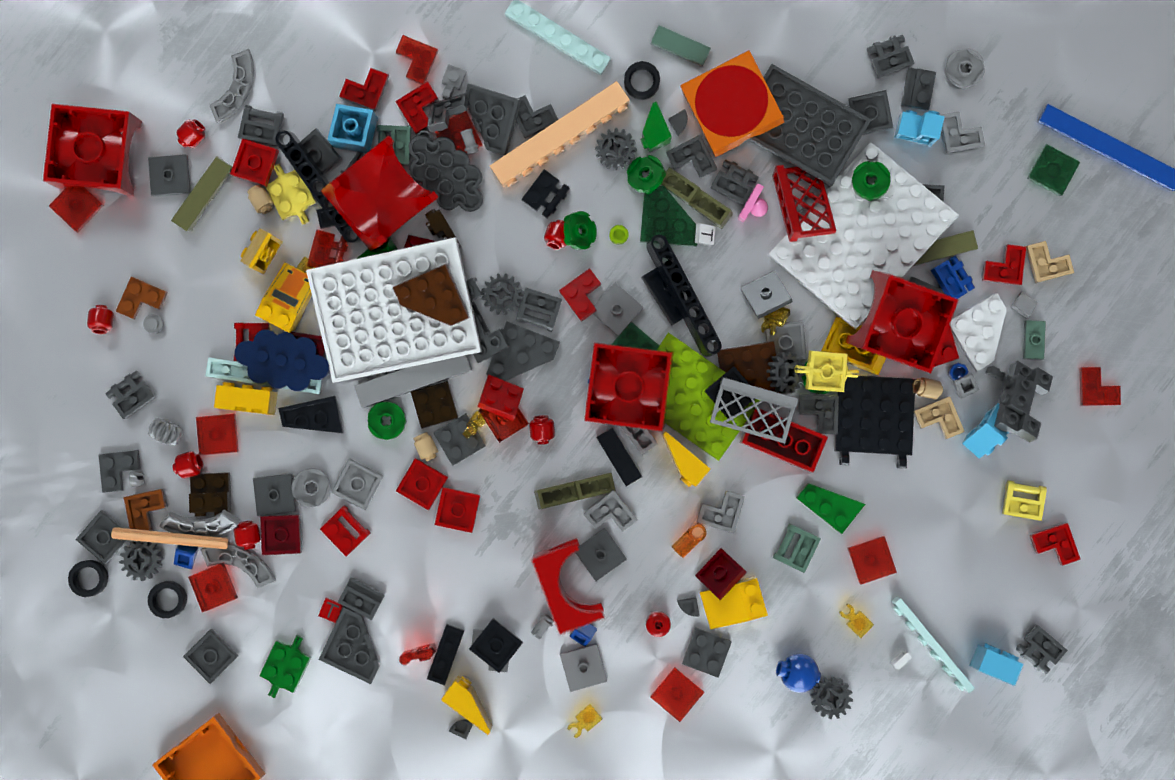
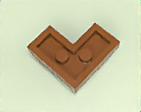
(138, 293)
(139, 505)

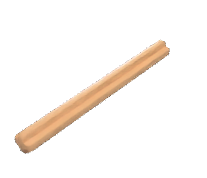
(169, 538)

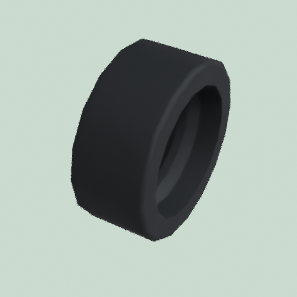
(642, 65)
(73, 582)
(182, 599)

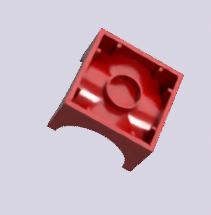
(89, 148)
(377, 195)
(905, 322)
(628, 386)
(565, 611)

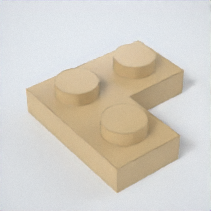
(1043, 266)
(943, 413)

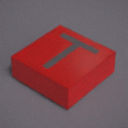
(330, 610)

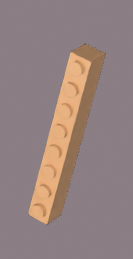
(560, 134)

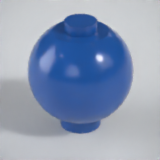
(798, 672)

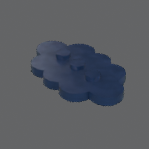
(282, 360)

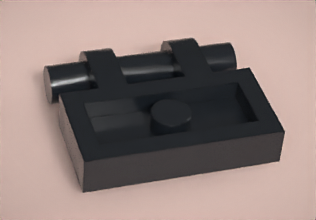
(541, 189)

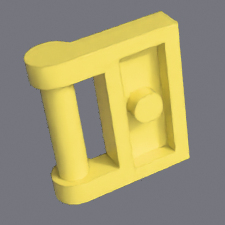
(1024, 507)

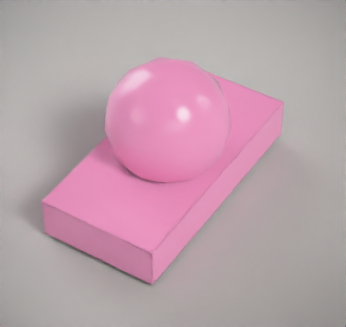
(755, 205)

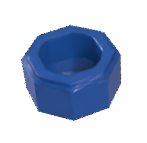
(957, 371)

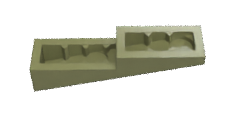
(201, 195)
(696, 198)
(949, 247)
(574, 491)

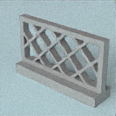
(756, 393)

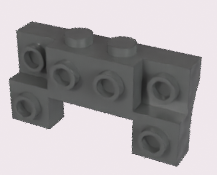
(490, 342)
(1017, 400)

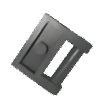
(258, 131)
(541, 303)

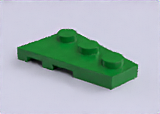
(830, 506)

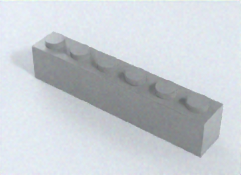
(409, 379)

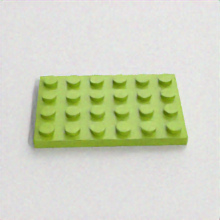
(689, 406)

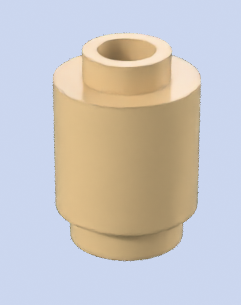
(260, 199)
(927, 388)
(425, 447)

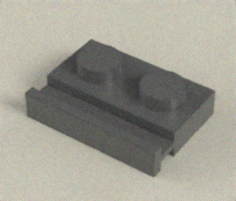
(918, 88)
(361, 598)

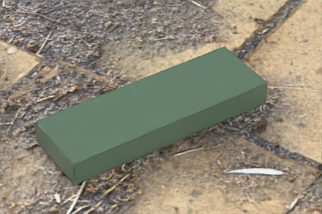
(680, 45)

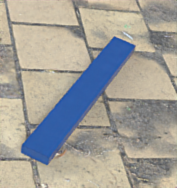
(1108, 146)

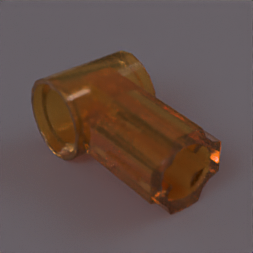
(688, 540)

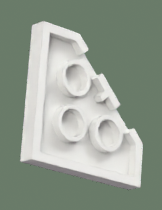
(980, 331)

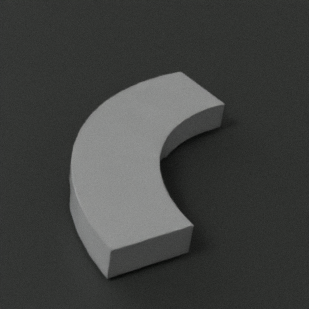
(239, 89)
(211, 526)
(243, 559)

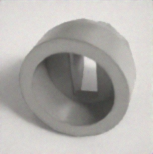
(134, 478)

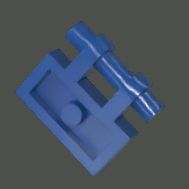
(949, 280)

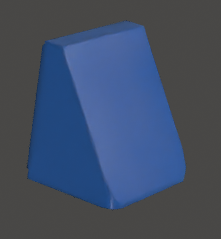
(185, 556)
(583, 634)

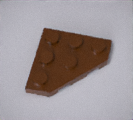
(433, 296)
(750, 362)

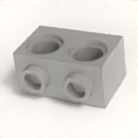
(641, 438)

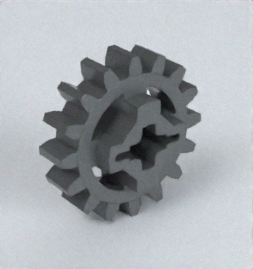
(609, 152)
(503, 286)
(784, 372)
(141, 567)
(824, 698)

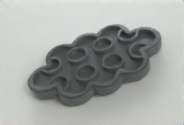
(446, 172)

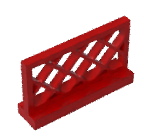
(788, 207)

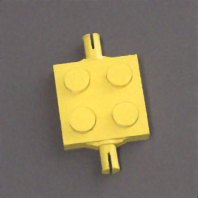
(290, 195)
(826, 371)

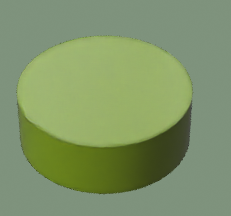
(618, 234)

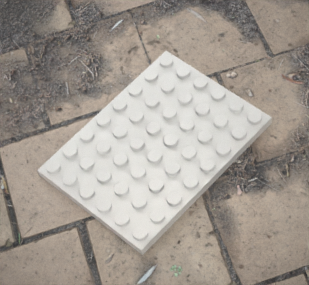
(869, 236)
(369, 329)

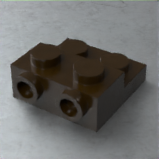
(438, 225)
(210, 493)

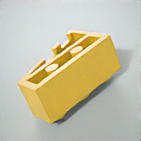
(245, 398)

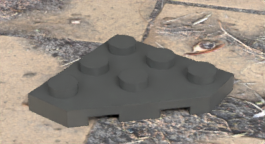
(493, 116)
(525, 353)
(351, 647)

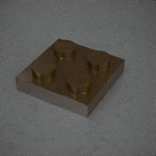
(434, 404)

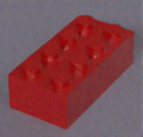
(801, 445)

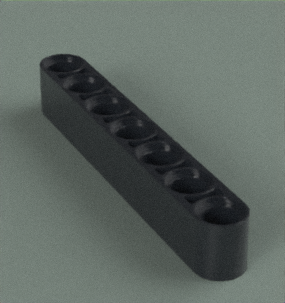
(312, 180)
(683, 286)

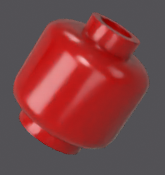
(190, 133)
(554, 235)
(100, 319)
(542, 429)
(188, 464)
(247, 534)
(658, 616)

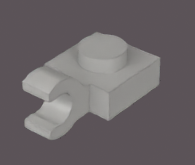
(452, 79)

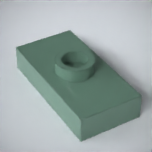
(1034, 339)

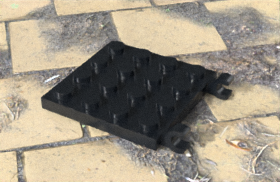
(876, 417)

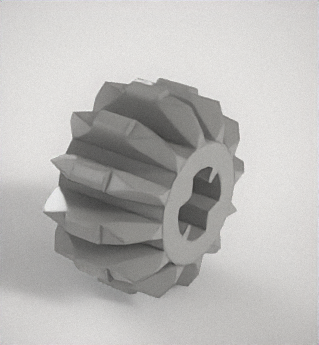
(165, 431)

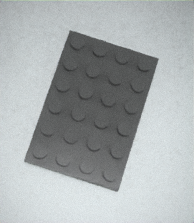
(816, 128)

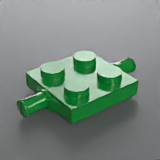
(285, 666)

